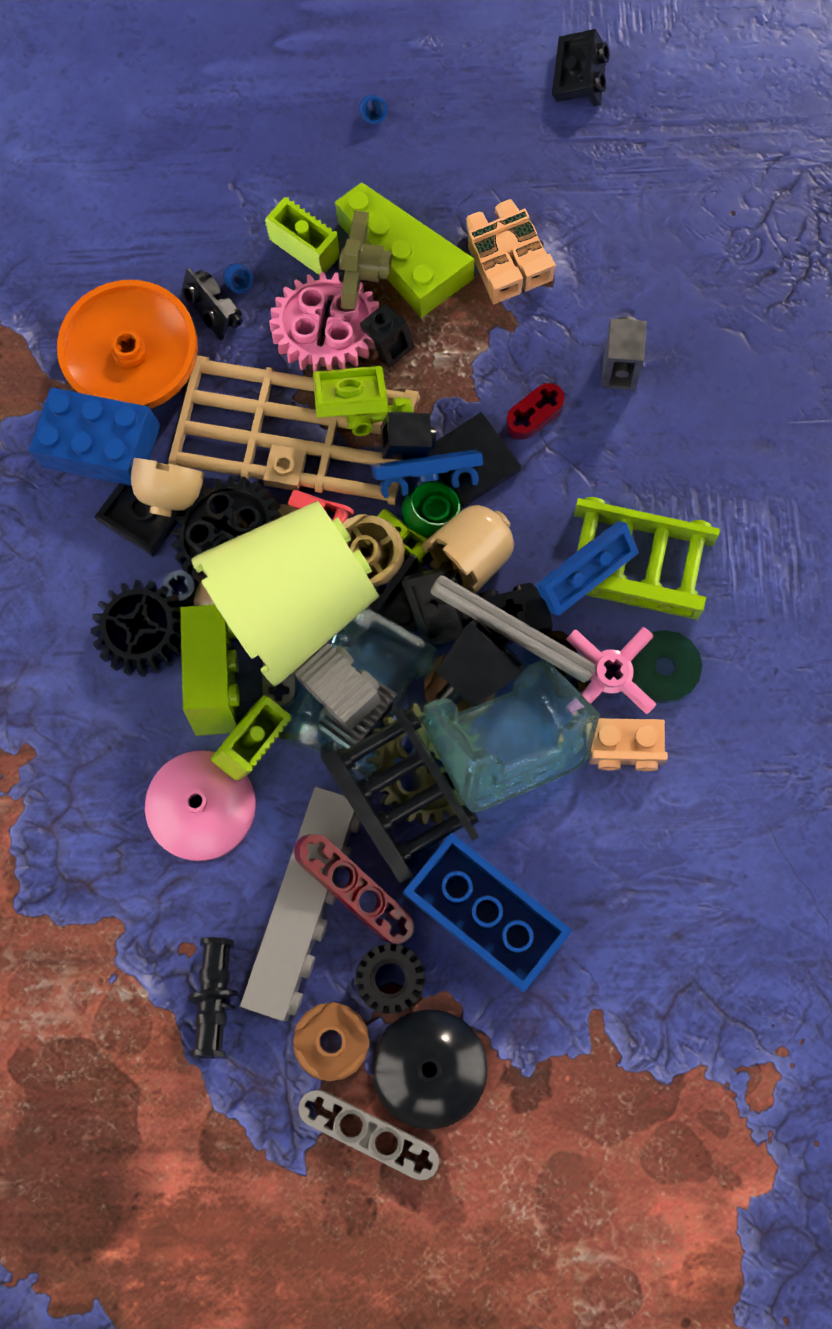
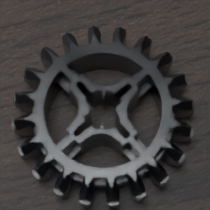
(113, 618)

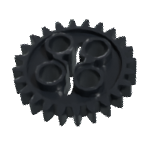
(244, 505)

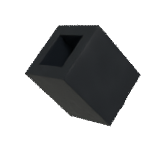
(407, 435)

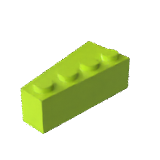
(423, 263)

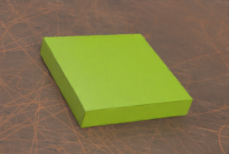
(350, 391)

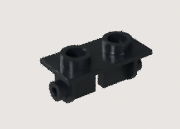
(201, 292)

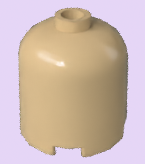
(476, 544)

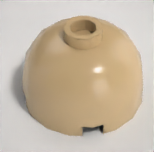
(165, 485)
(378, 544)

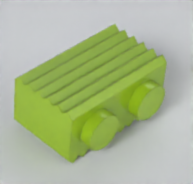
(303, 236)
(251, 738)

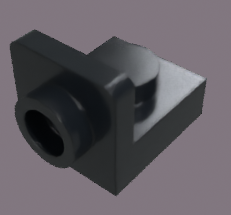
(389, 334)

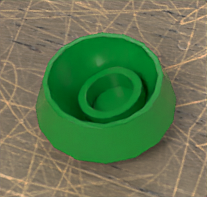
(430, 507)

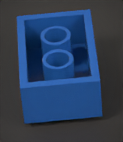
(93, 435)

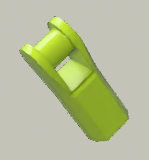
(406, 533)

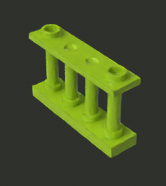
(649, 592)

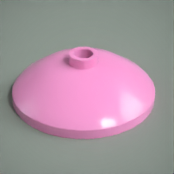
(203, 831)

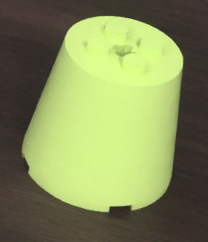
(287, 587)

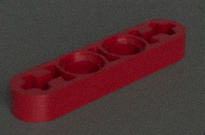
(356, 886)

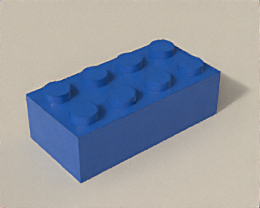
(487, 912)

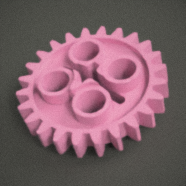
(306, 313)

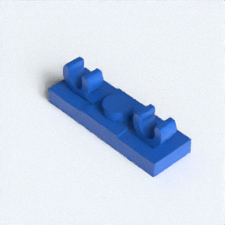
(427, 469)
(587, 568)

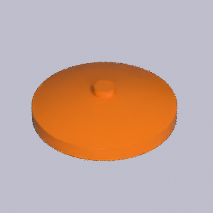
(128, 343)

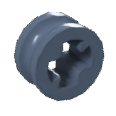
(177, 576)

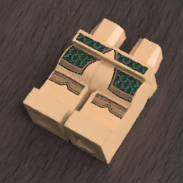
(508, 252)

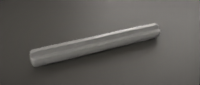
(513, 628)

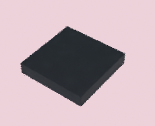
(498, 460)
(133, 522)

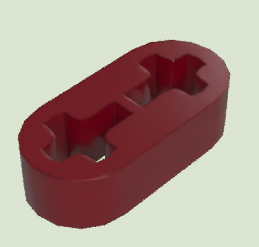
(530, 405)

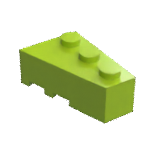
(208, 671)

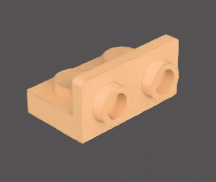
(629, 743)

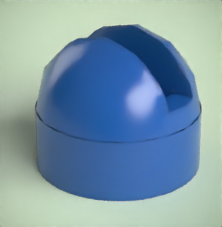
(379, 107)
(243, 272)

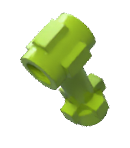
(362, 423)

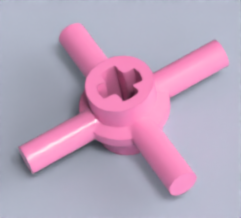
(622, 660)

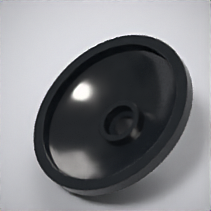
(459, 1063)

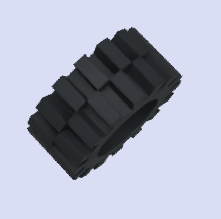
(367, 972)

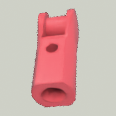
(300, 499)

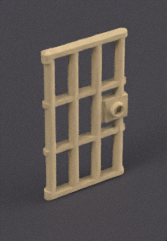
(286, 454)

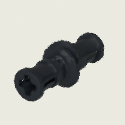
(212, 998)

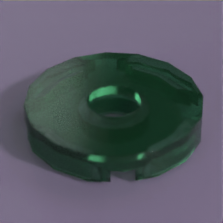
(685, 660)

